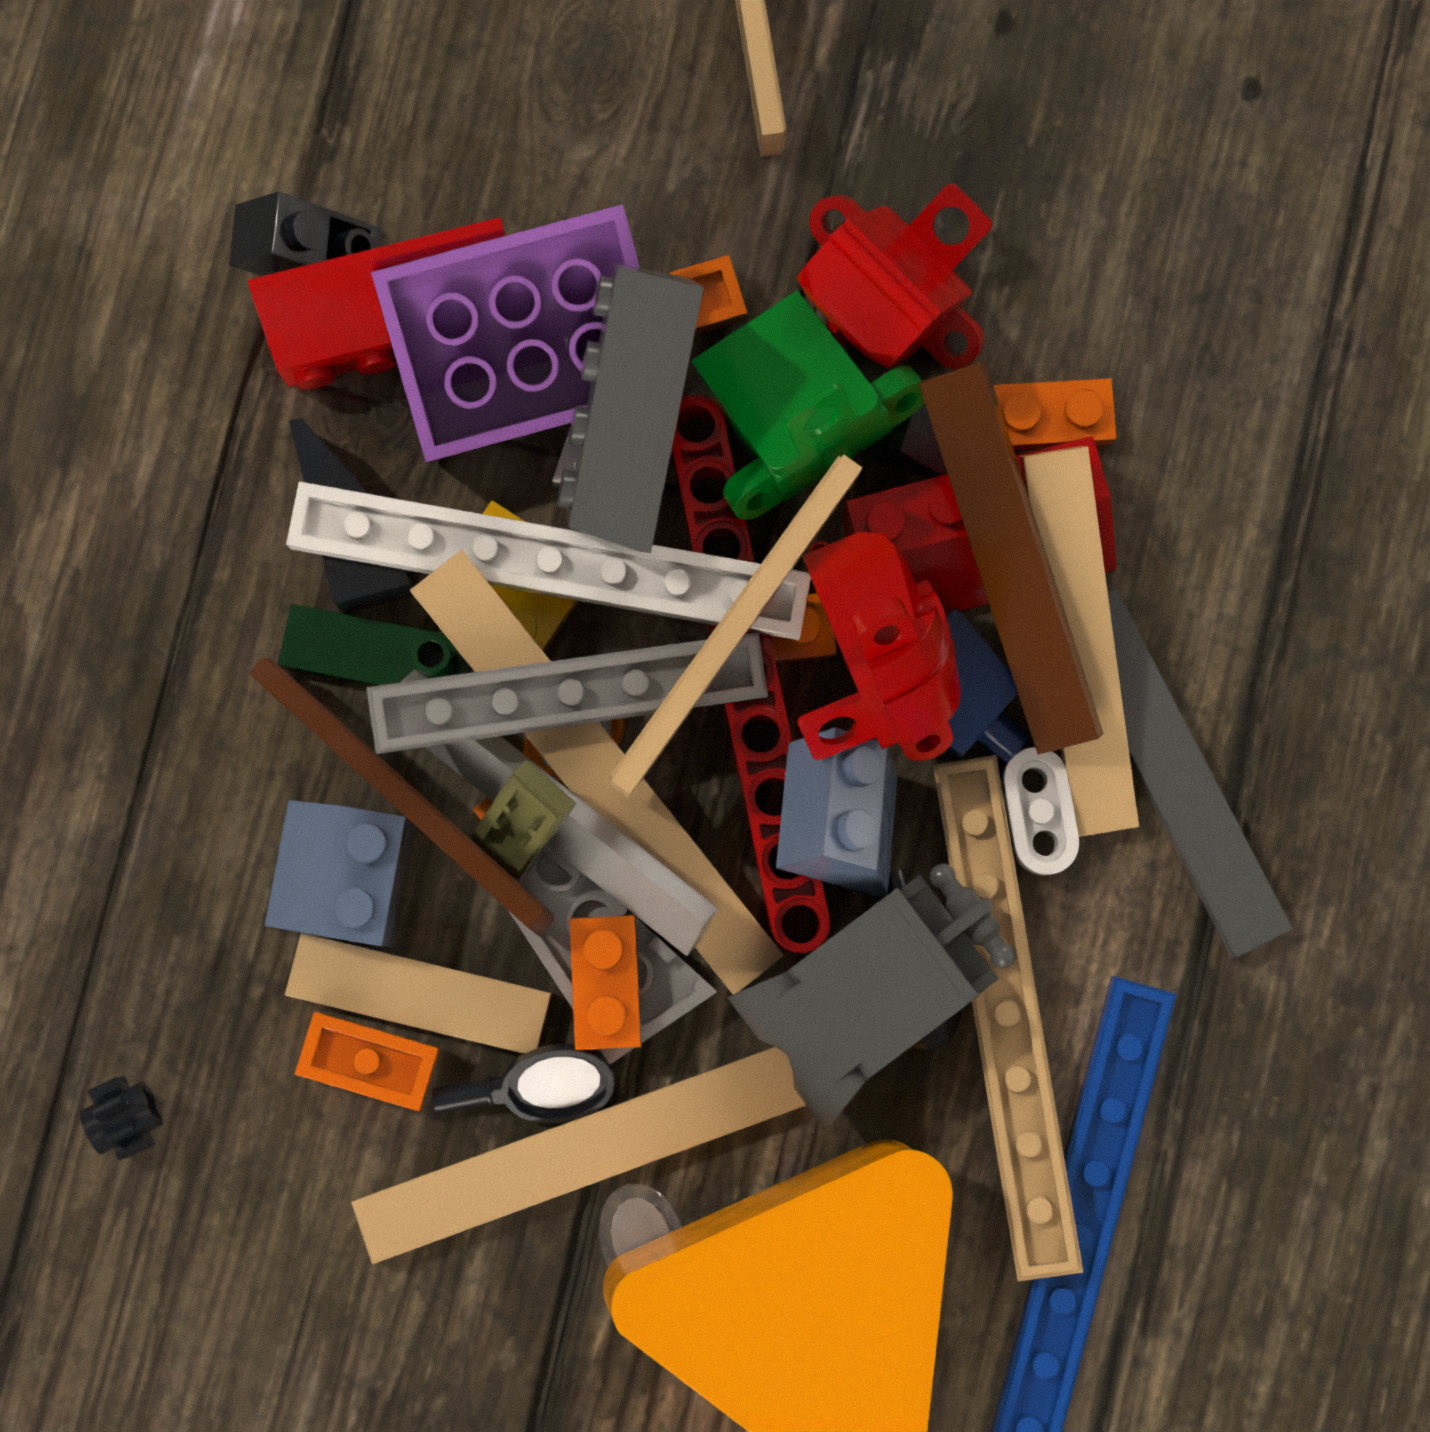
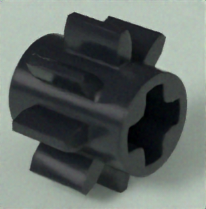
(121, 1117)

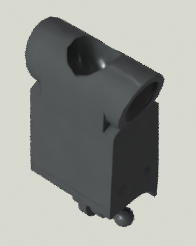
(876, 988)

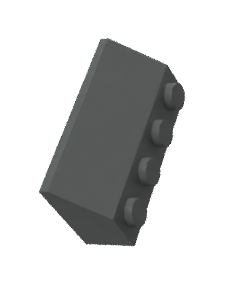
(631, 404)

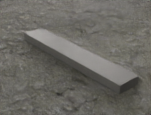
(551, 694)
(593, 845)

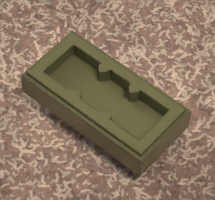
(522, 819)

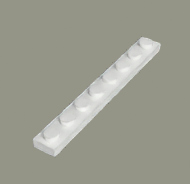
(536, 558)

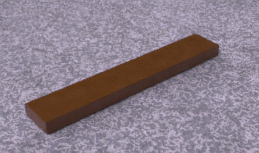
(1011, 558)
(403, 796)

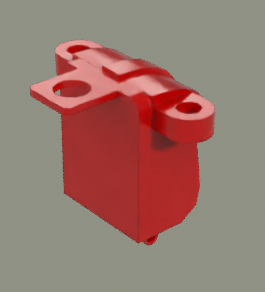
(894, 282)
(893, 647)

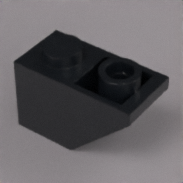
(288, 233)

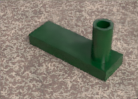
(364, 648)

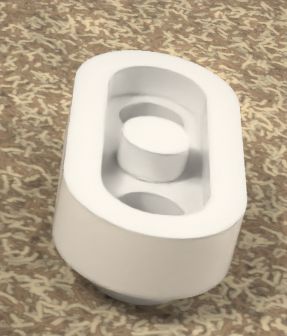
(1042, 811)

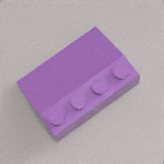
(500, 329)

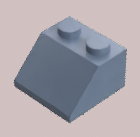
(839, 815)
(340, 872)

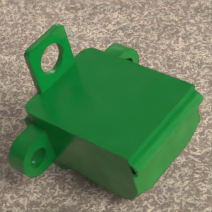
(796, 403)

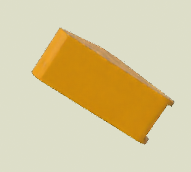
(803, 1298)

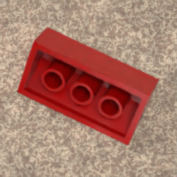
(328, 312)
(931, 535)

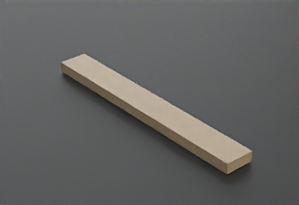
(585, 758)
(1011, 1030)
(576, 1154)

